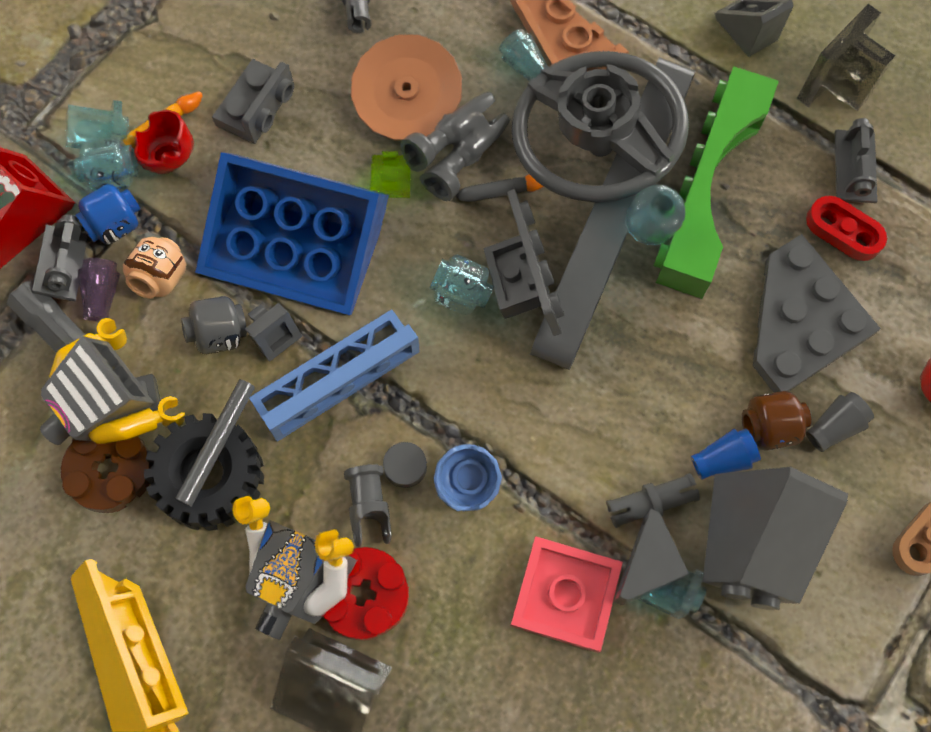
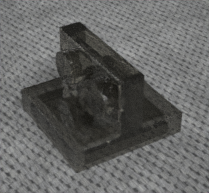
(849, 64)
(328, 684)

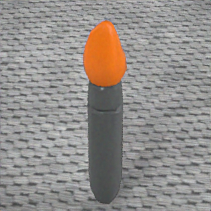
(498, 188)

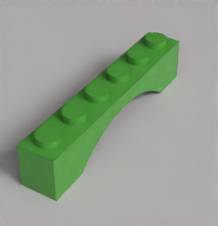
(696, 247)

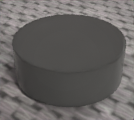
(405, 464)

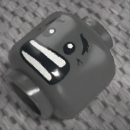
(214, 325)

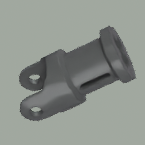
(367, 500)

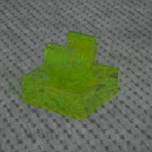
(390, 175)

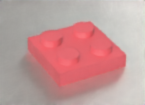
(567, 594)

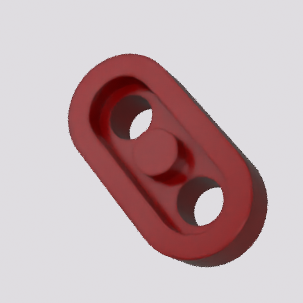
(846, 227)

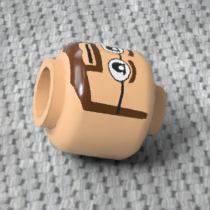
(154, 267)

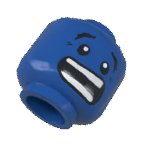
(108, 214)

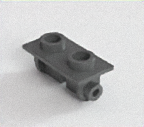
(856, 163)
(60, 259)

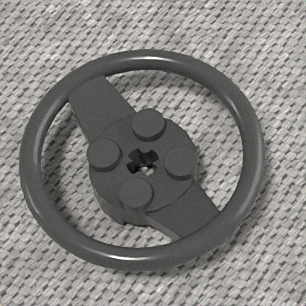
(602, 115)

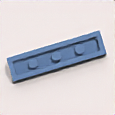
(340, 381)

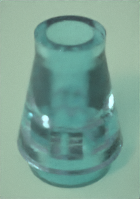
(522, 54)

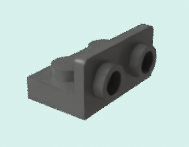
(255, 100)

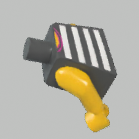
(97, 393)

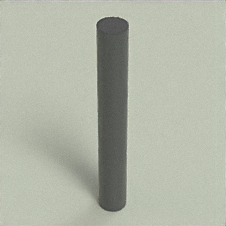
(215, 443)

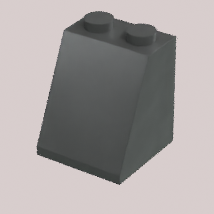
(769, 534)

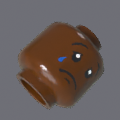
(776, 420)

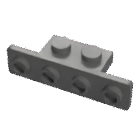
(517, 272)

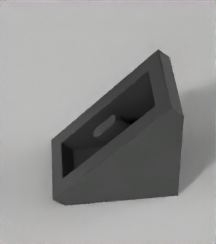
(755, 22)
(652, 561)

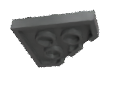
(805, 317)

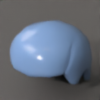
(467, 477)

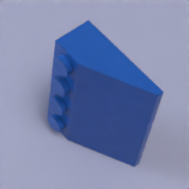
(290, 232)

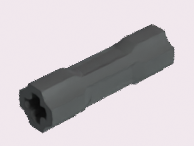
(43, 316)

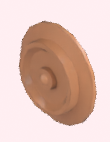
(405, 86)

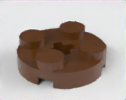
(121, 487)

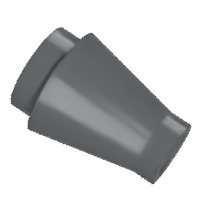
(841, 420)

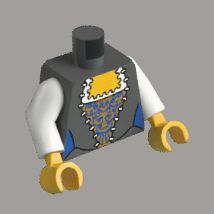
(291, 569)

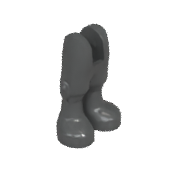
(470, 139)

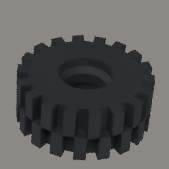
(175, 459)

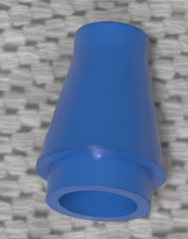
(728, 454)

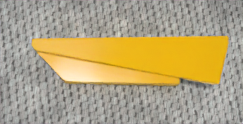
(127, 654)

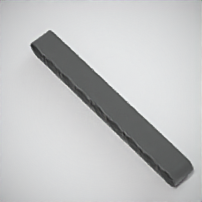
(602, 238)

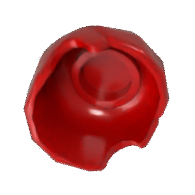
(164, 143)

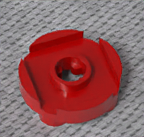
(376, 615)

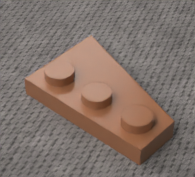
(561, 30)

